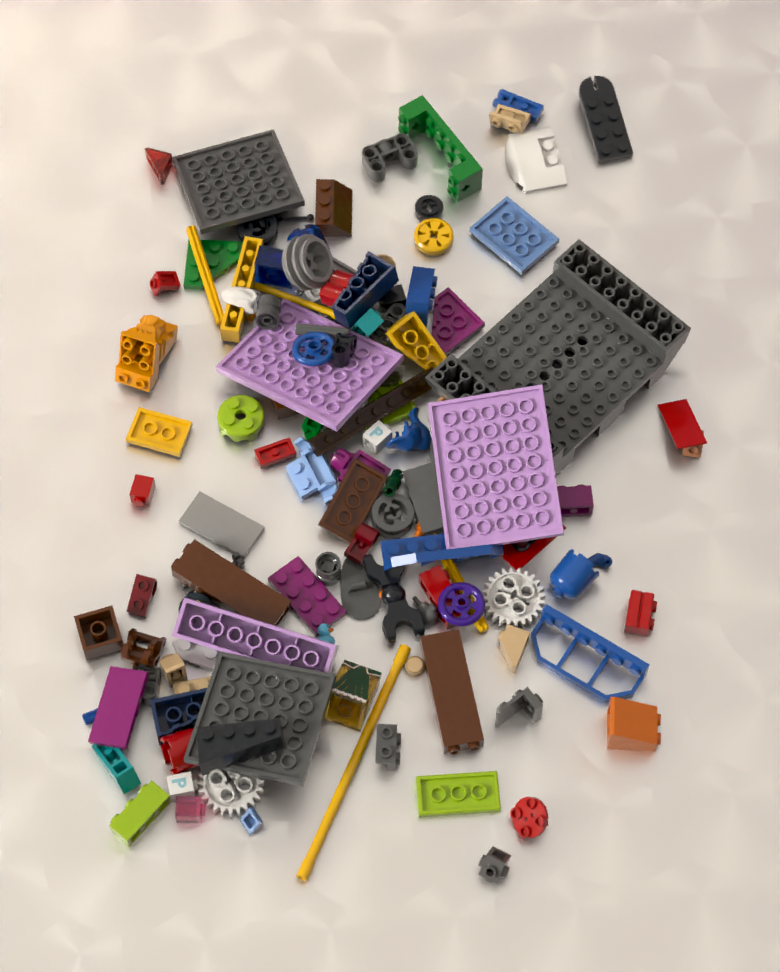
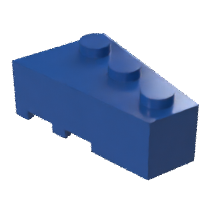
(421, 292)

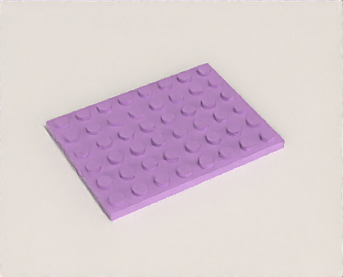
(318, 392)
(495, 468)

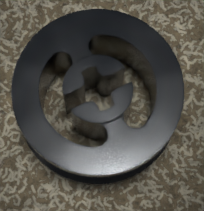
(258, 228)

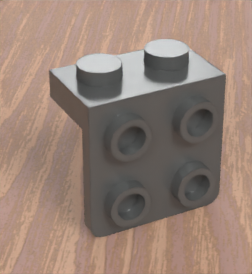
(521, 699)

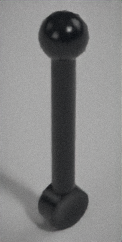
(280, 219)

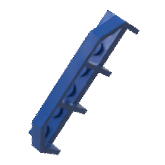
(429, 550)
(598, 643)

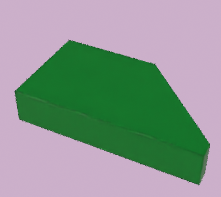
(311, 428)

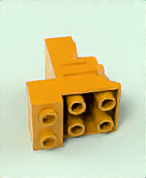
(143, 351)

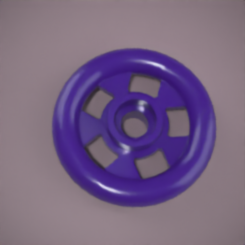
(465, 619)

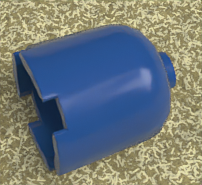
(572, 576)

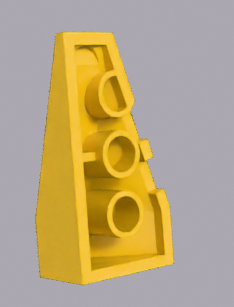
(415, 341)

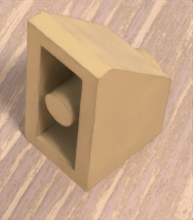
(513, 645)
(173, 669)

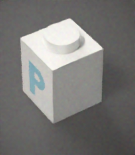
(377, 436)
(182, 785)

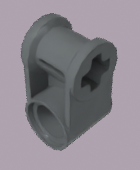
(152, 685)

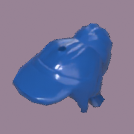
(413, 437)

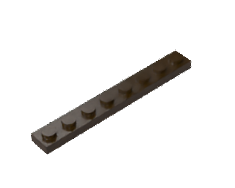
(371, 413)

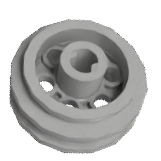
(307, 262)

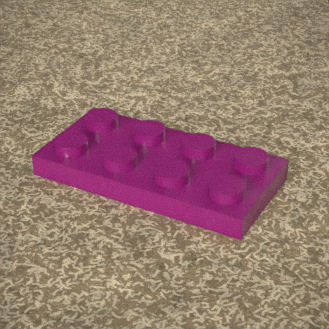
(307, 594)

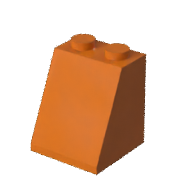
(632, 725)

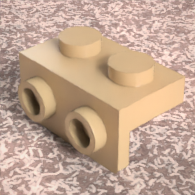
(509, 118)

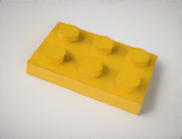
(159, 432)

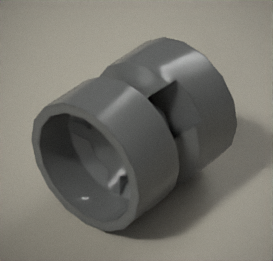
(268, 311)
(328, 568)

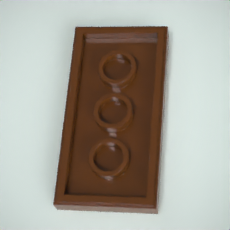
(352, 500)

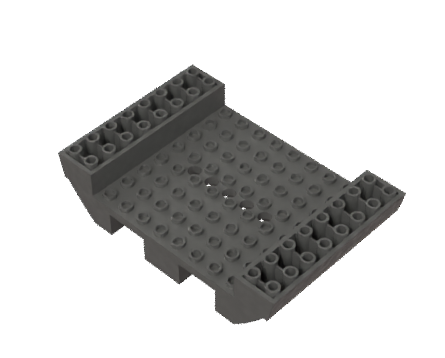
(585, 299)

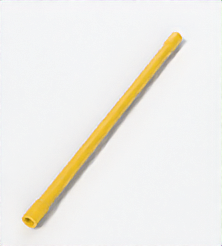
(309, 861)

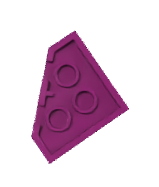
(453, 321)

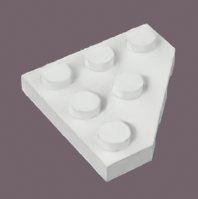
(196, 654)

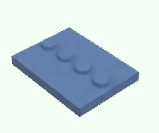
(514, 235)

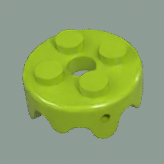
(241, 429)

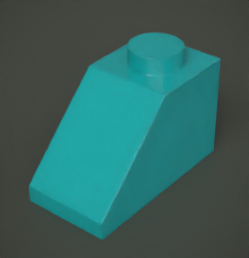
(368, 323)

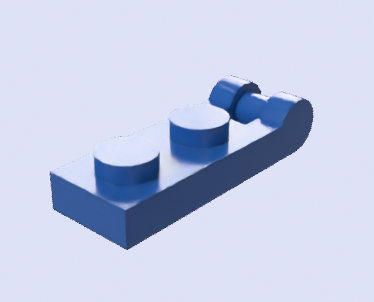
(519, 103)

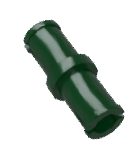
(393, 483)

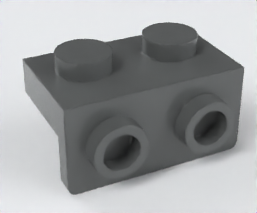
(386, 746)

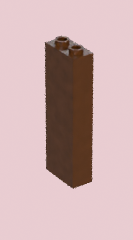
(229, 585)
(451, 692)

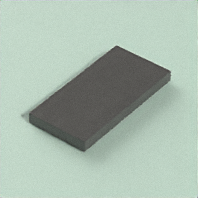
(425, 497)

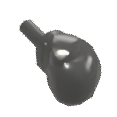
(428, 611)

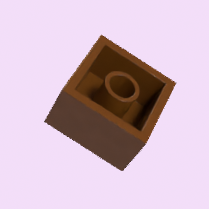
(99, 632)

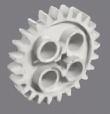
(521, 583)
(214, 792)

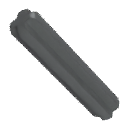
(301, 329)

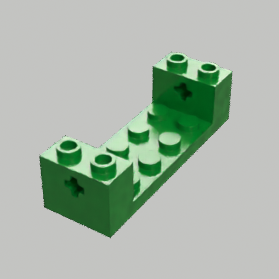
(421, 117)

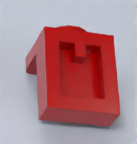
(164, 281)

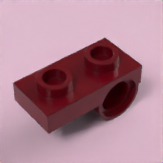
(362, 543)
(141, 595)

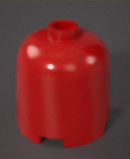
(175, 749)

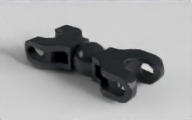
(394, 597)

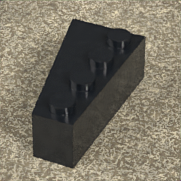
(236, 742)

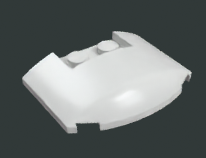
(534, 160)

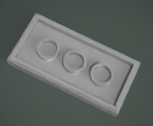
(221, 524)

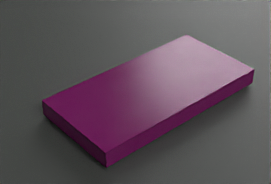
(118, 707)

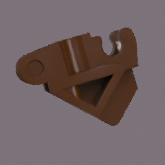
(140, 656)

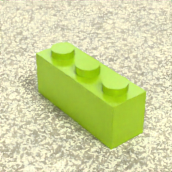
(139, 813)

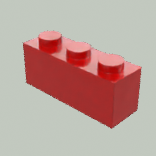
(433, 583)

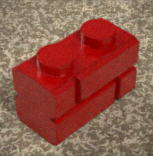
(639, 613)

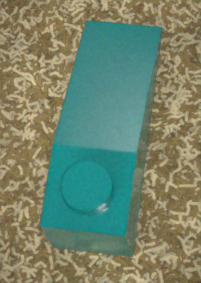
(118, 767)

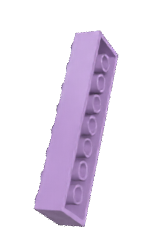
(251, 637)

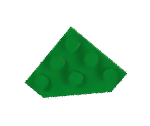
(219, 256)

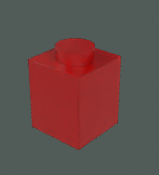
(142, 490)

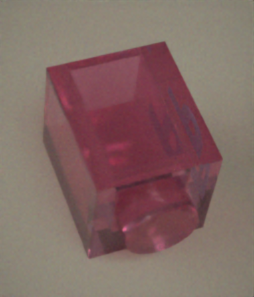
(189, 810)

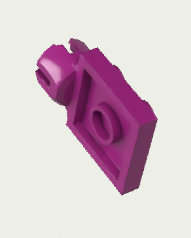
(344, 458)

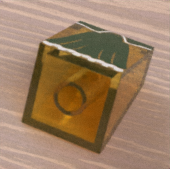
(352, 695)

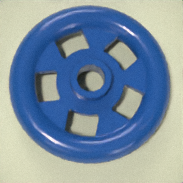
(313, 348)

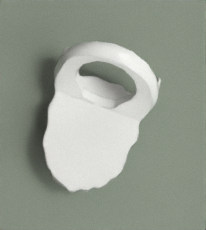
(241, 297)

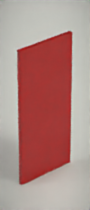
(682, 424)
(520, 559)

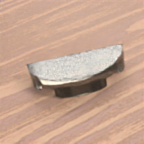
(394, 377)

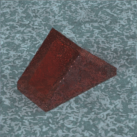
(160, 163)

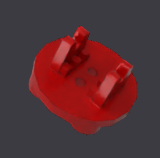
(525, 809)

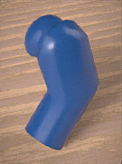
(600, 560)

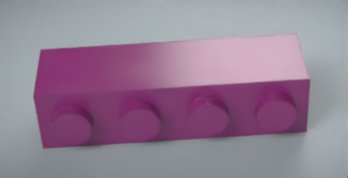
(575, 500)

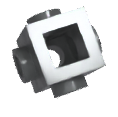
(494, 865)

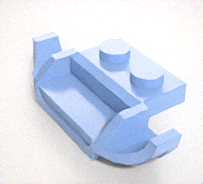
(312, 473)

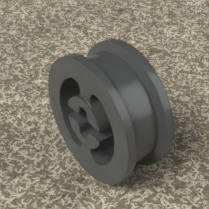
(394, 526)

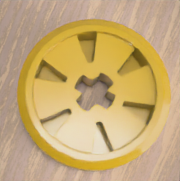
(430, 245)

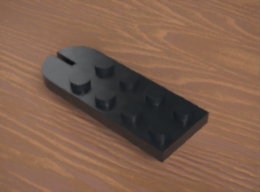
(604, 119)

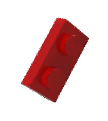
(275, 452)

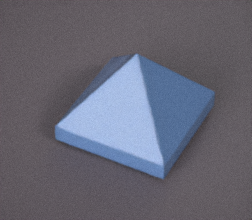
(251, 820)

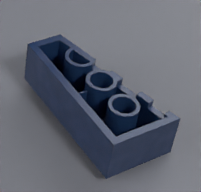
(365, 289)
(176, 712)

